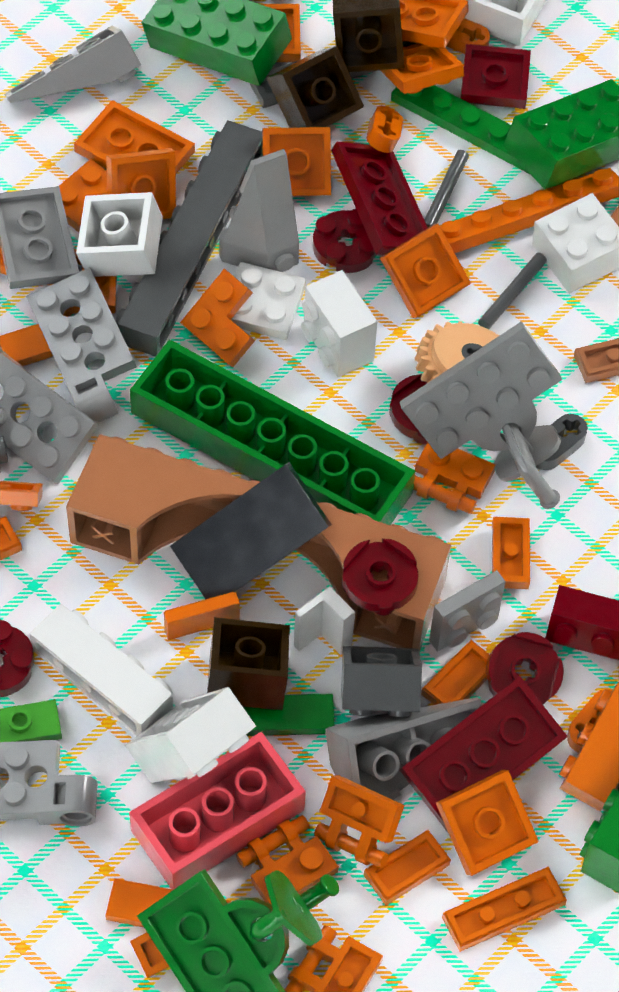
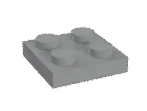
(467, 611)

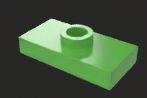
(30, 722)

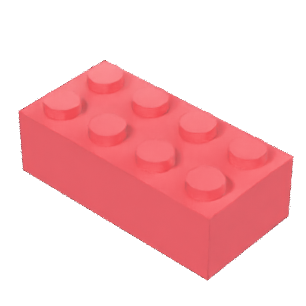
(217, 814)

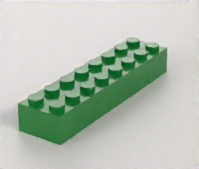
(263, 433)

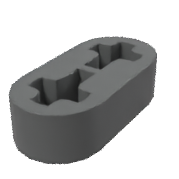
(569, 443)

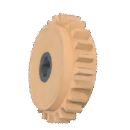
(448, 346)

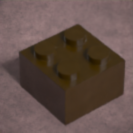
(369, 34)
(316, 90)
(250, 661)

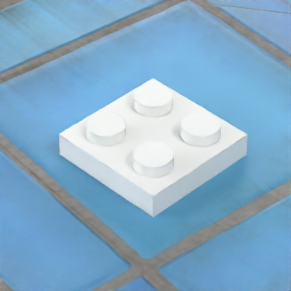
(272, 303)

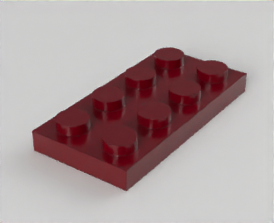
(379, 195)
(500, 735)

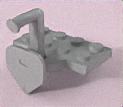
(490, 394)

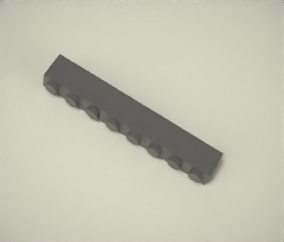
(190, 239)

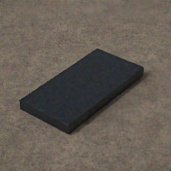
(251, 534)

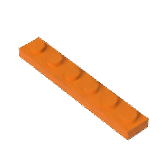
(523, 212)

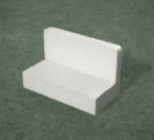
(324, 616)

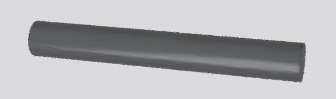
(446, 188)
(512, 291)

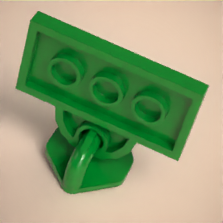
(221, 943)

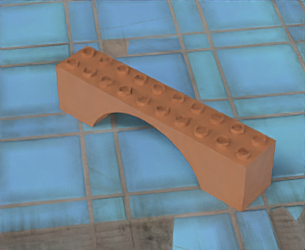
(142, 500)

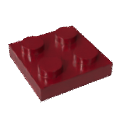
(495, 76)

